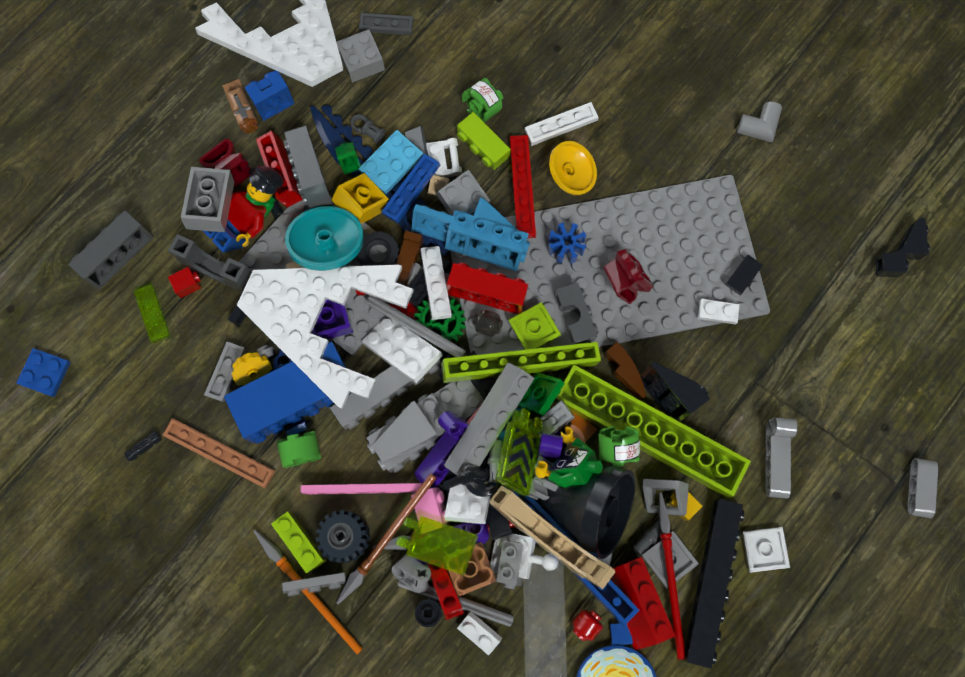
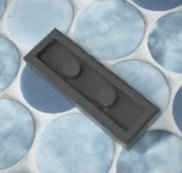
(386, 23)

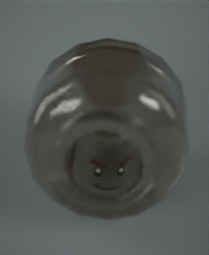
(487, 323)

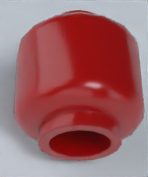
(587, 625)

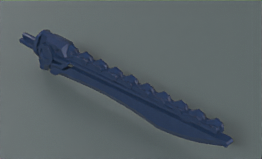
(332, 139)

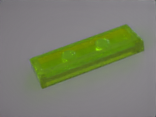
(151, 313)

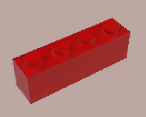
(276, 157)

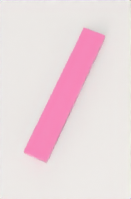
(360, 488)

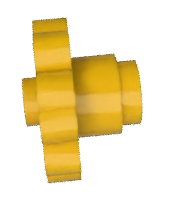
(250, 368)

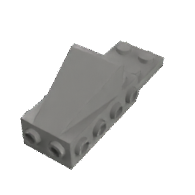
(418, 424)

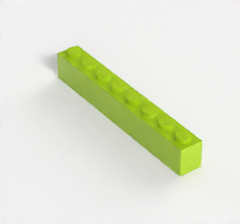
(529, 360)

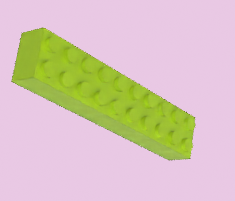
(658, 433)

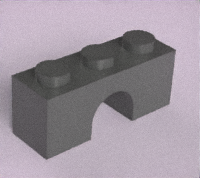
(572, 298)

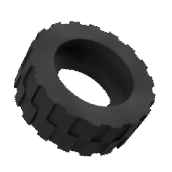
(378, 238)

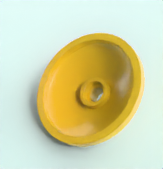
(573, 168)

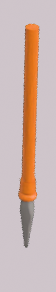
(275, 554)

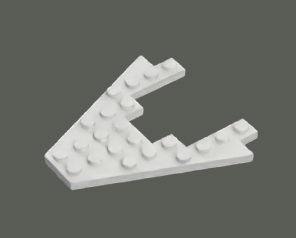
(301, 52)
(289, 303)

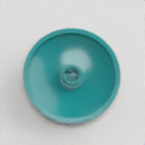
(324, 238)

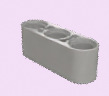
(923, 488)

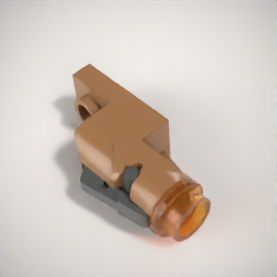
(241, 106)

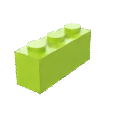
(483, 141)
(298, 542)

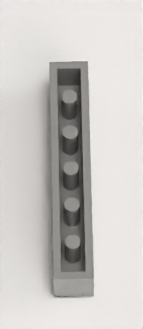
(387, 385)
(489, 420)

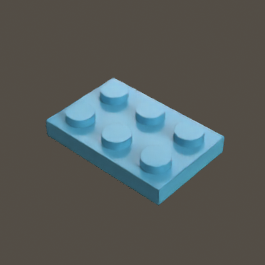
(391, 161)

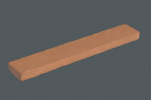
(219, 453)

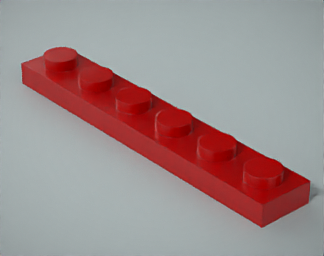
(522, 185)

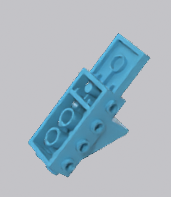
(485, 229)

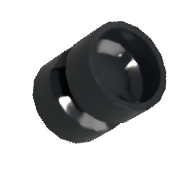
(428, 612)

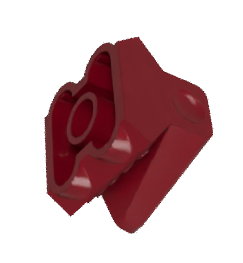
(224, 157)
(627, 276)

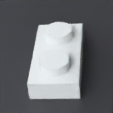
(718, 311)
(479, 633)

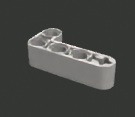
(778, 456)

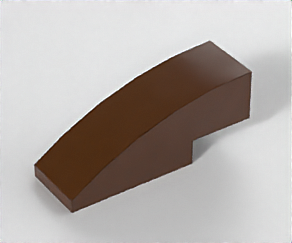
(626, 370)

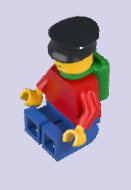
(248, 210)

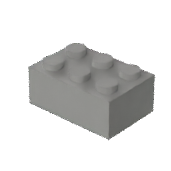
(207, 199)

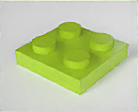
(534, 327)

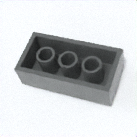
(306, 168)
(110, 250)

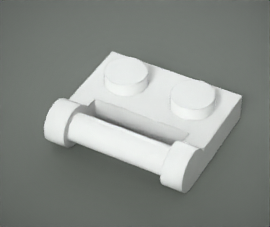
(436, 151)

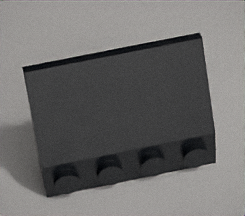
(673, 392)

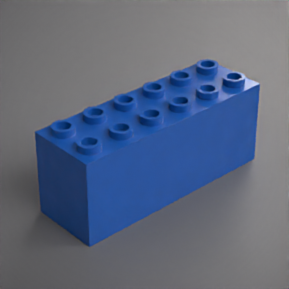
(279, 399)

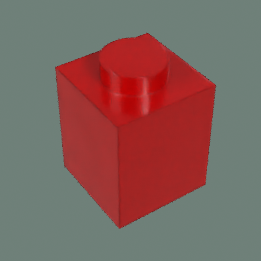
(185, 282)

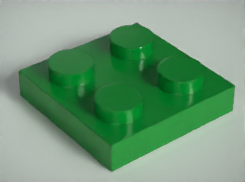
(541, 394)

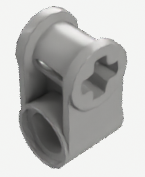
(412, 571)

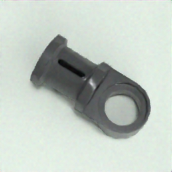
(368, 128)

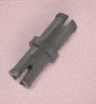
(649, 537)

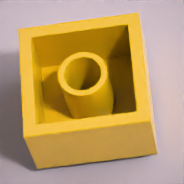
(360, 198)

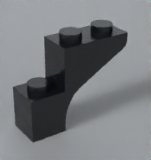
(913, 247)

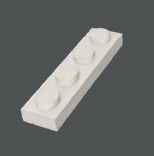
(561, 123)
(435, 283)

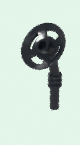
(479, 476)

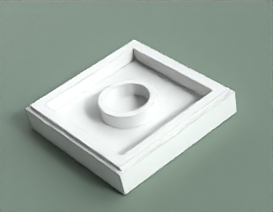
(765, 549)

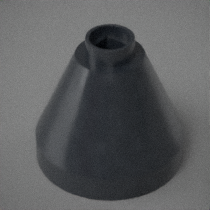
(594, 512)

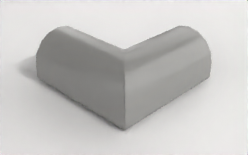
(763, 127)

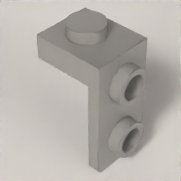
(510, 565)

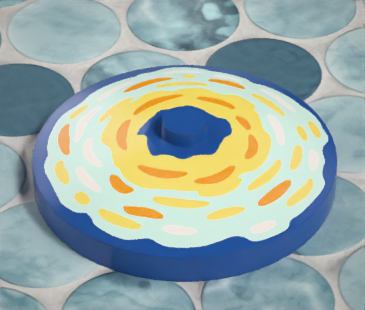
(615, 662)

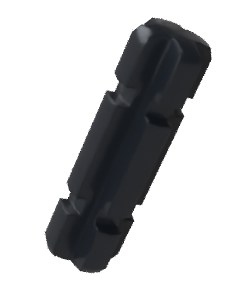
(142, 446)

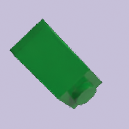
(348, 157)

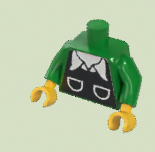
(573, 466)

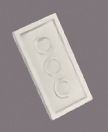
(402, 348)

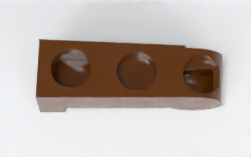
(408, 255)

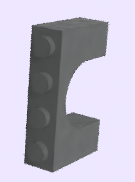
(190, 255)

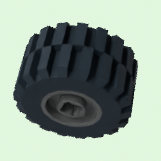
(343, 536)

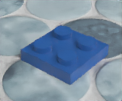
(43, 372)

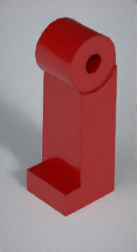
(446, 592)

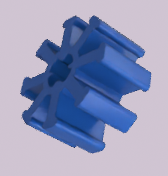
(561, 238)

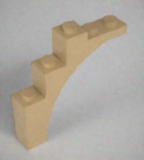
(551, 539)

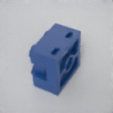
(270, 95)

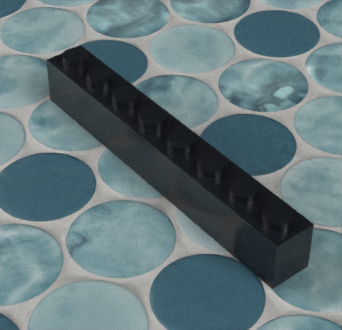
(713, 583)

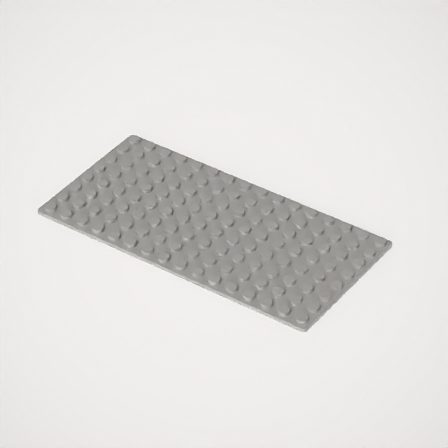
(681, 235)

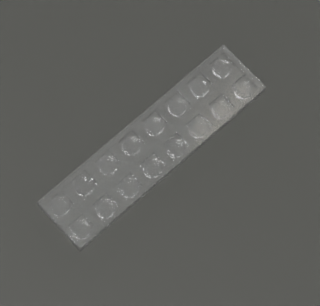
(544, 622)

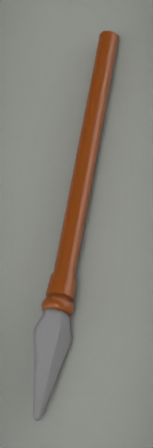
(356, 578)

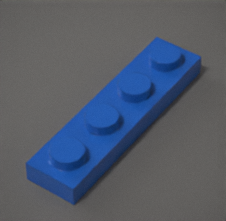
(411, 188)

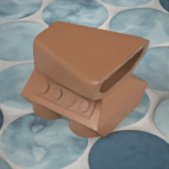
(477, 573)

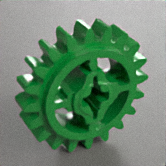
(443, 329)

